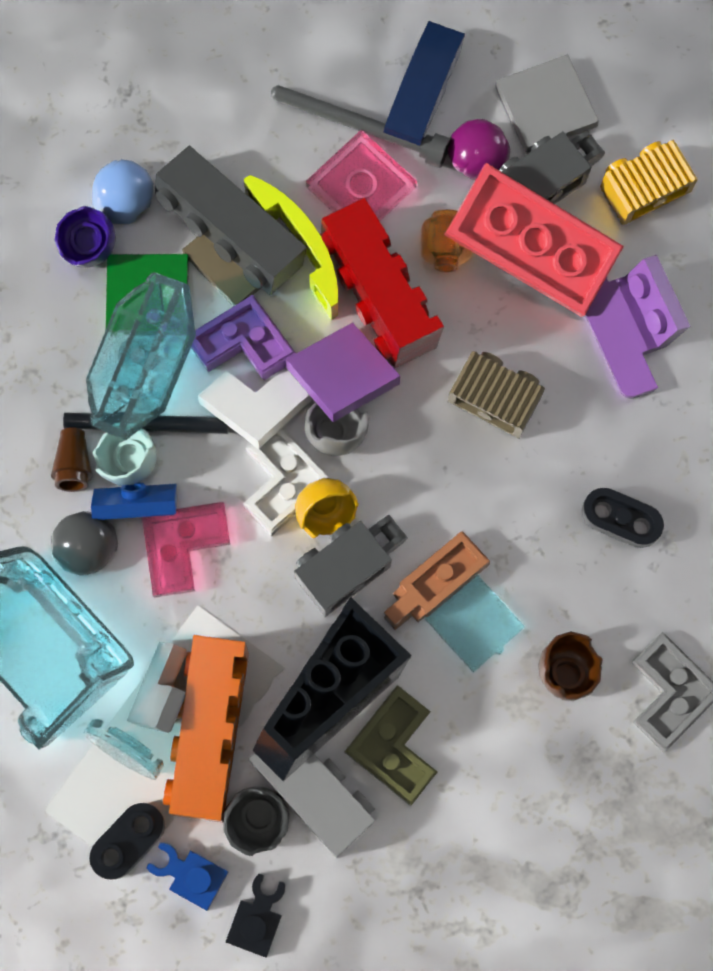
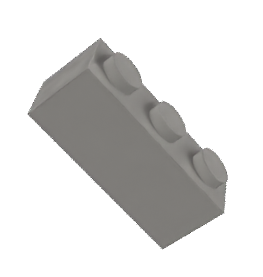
(322, 801)

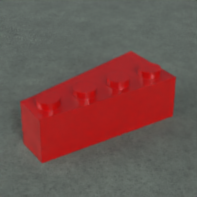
(380, 284)

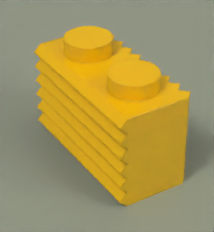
(647, 181)

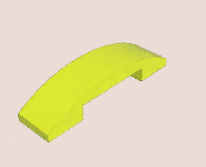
(323, 280)

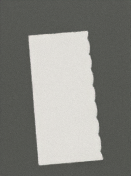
(105, 788)

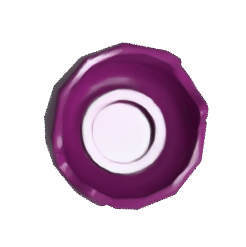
(477, 144)

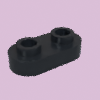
(622, 515)
(126, 841)

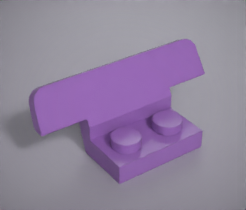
(635, 319)

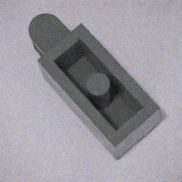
(555, 165)
(347, 563)

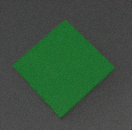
(131, 270)

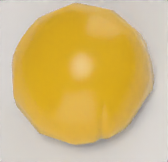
(325, 506)

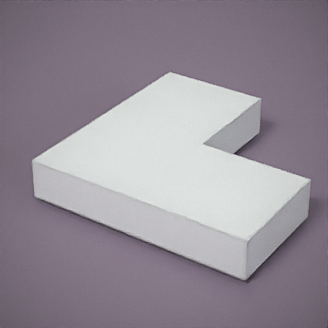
(252, 413)
(290, 473)

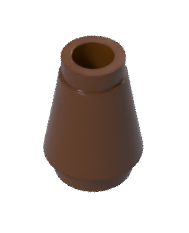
(71, 463)

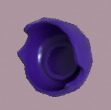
(85, 237)

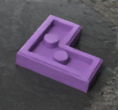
(244, 329)

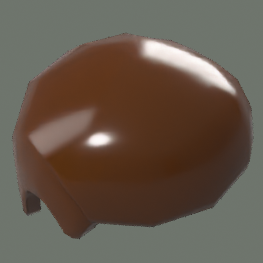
(570, 666)

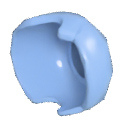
(122, 191)

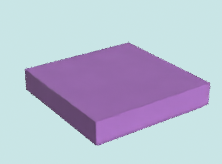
(343, 372)

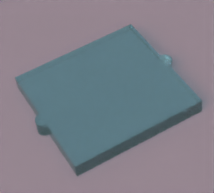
(475, 623)

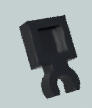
(255, 923)

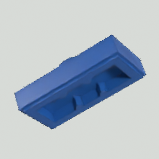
(134, 501)

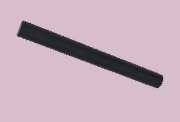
(180, 424)

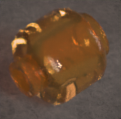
(438, 248)

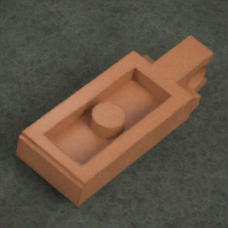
(436, 580)

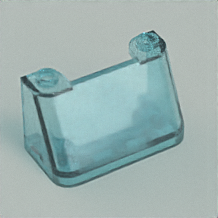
(52, 647)

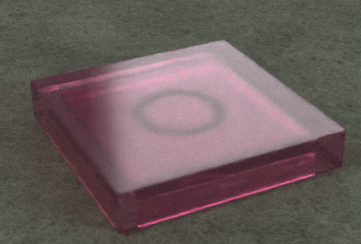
(359, 172)

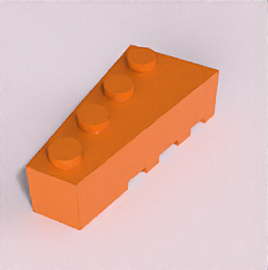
(208, 729)

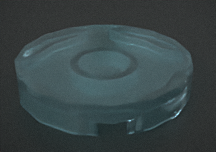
(124, 749)

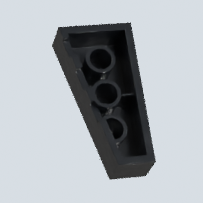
(335, 685)

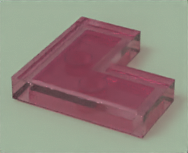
(172, 539)

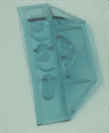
(141, 356)

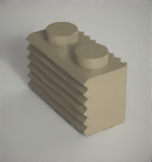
(496, 393)

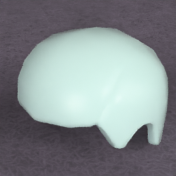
(125, 460)

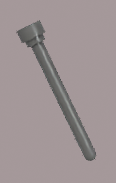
(432, 149)

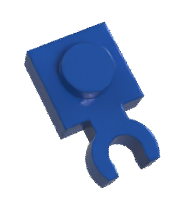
(195, 878)

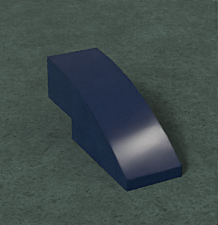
(424, 83)

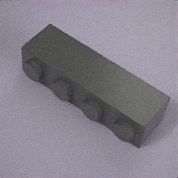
(230, 220)

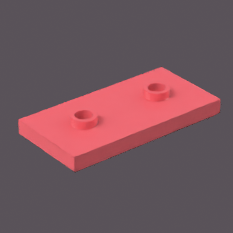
(534, 240)

